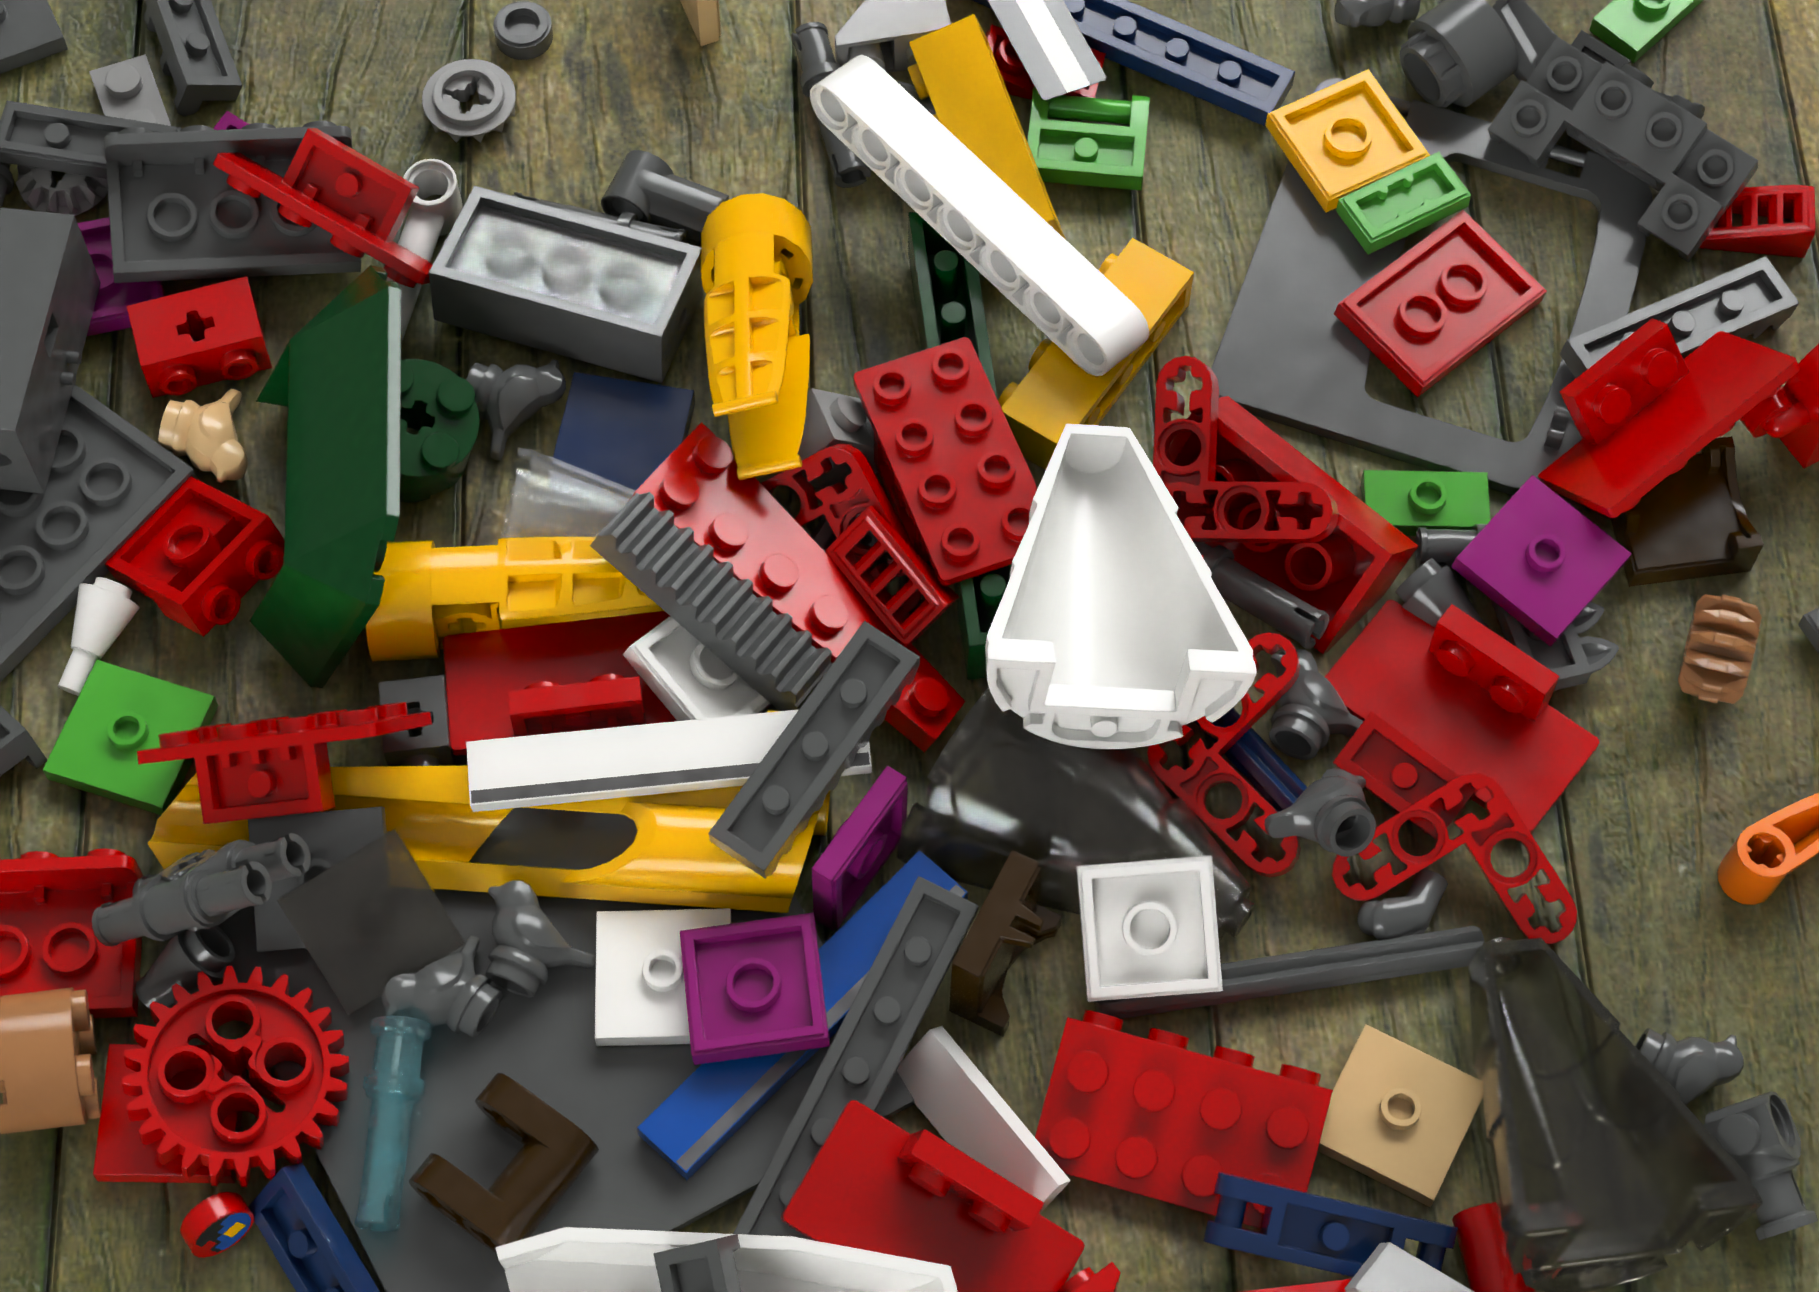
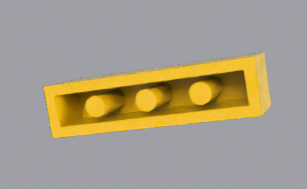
(974, 105)
(1061, 391)

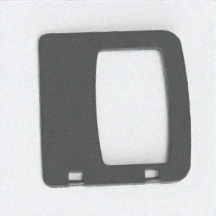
(1306, 370)

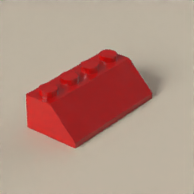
(1335, 575)

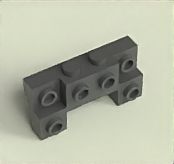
(1634, 129)

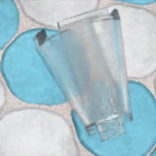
(558, 499)

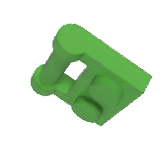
(1089, 151)

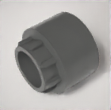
(1458, 52)

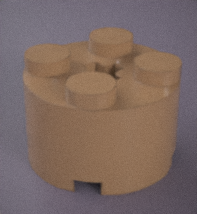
(47, 1061)

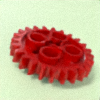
(193, 1117)

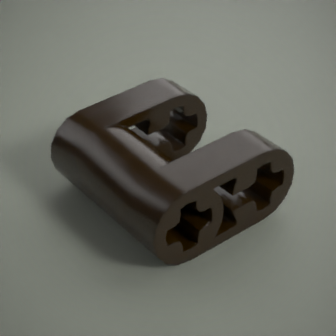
(530, 1184)

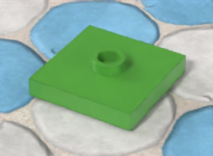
(115, 718)

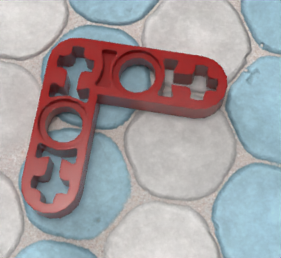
(1198, 478)
(843, 504)
(1211, 769)
(1479, 839)

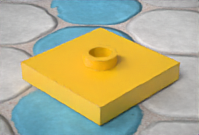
(1344, 138)

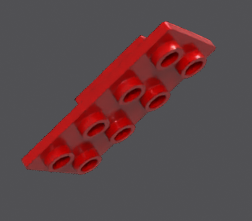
(1653, 411)
(948, 459)
(548, 679)
(1466, 703)
(274, 762)
(930, 1204)

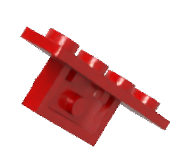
(340, 194)

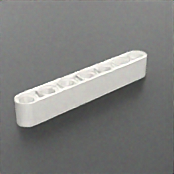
(979, 215)

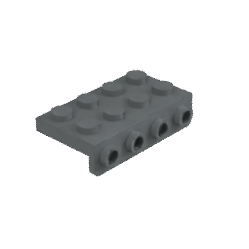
(185, 222)

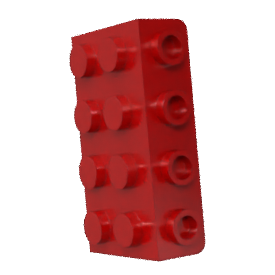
(50, 933)
(1173, 1118)

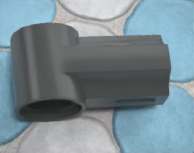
(659, 197)

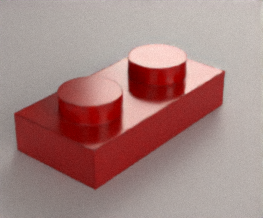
(1399, 770)

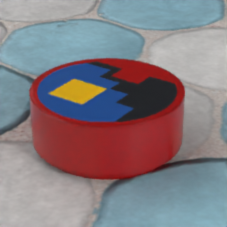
(216, 1224)

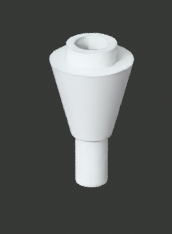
(99, 619)

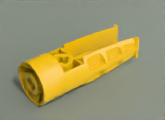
(757, 363)
(491, 588)

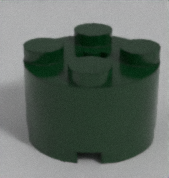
(447, 423)

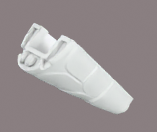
(1111, 607)

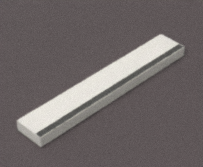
(625, 761)

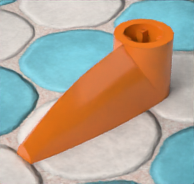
(1770, 852)

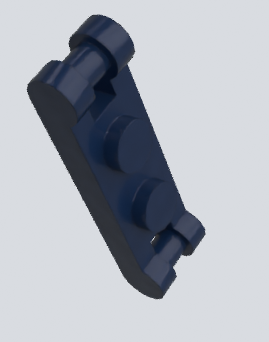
(1317, 1228)

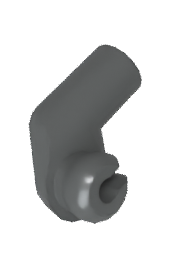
(1404, 914)

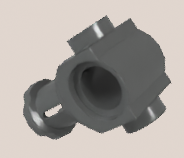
(1767, 1147)

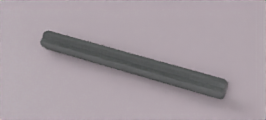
(1318, 970)

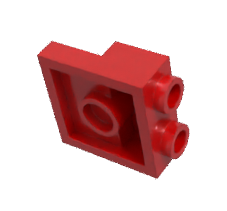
(200, 556)

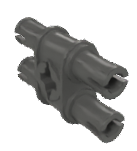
(201, 890)

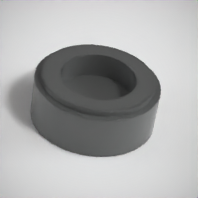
(523, 30)

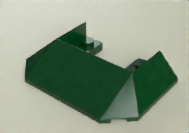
(340, 474)

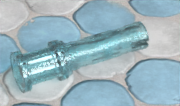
(393, 1091)

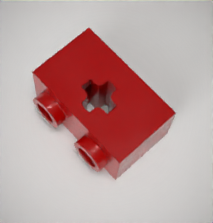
(199, 337)

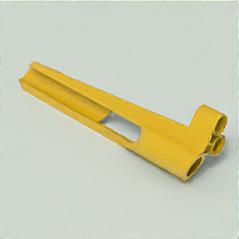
(432, 813)

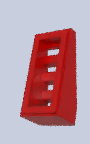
(1775, 237)
(922, 577)

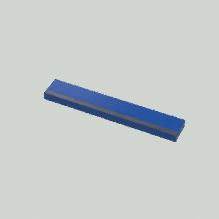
(728, 1093)

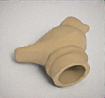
(205, 435)

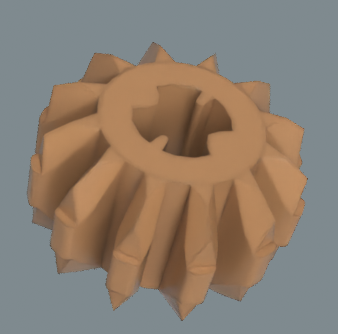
(1719, 649)

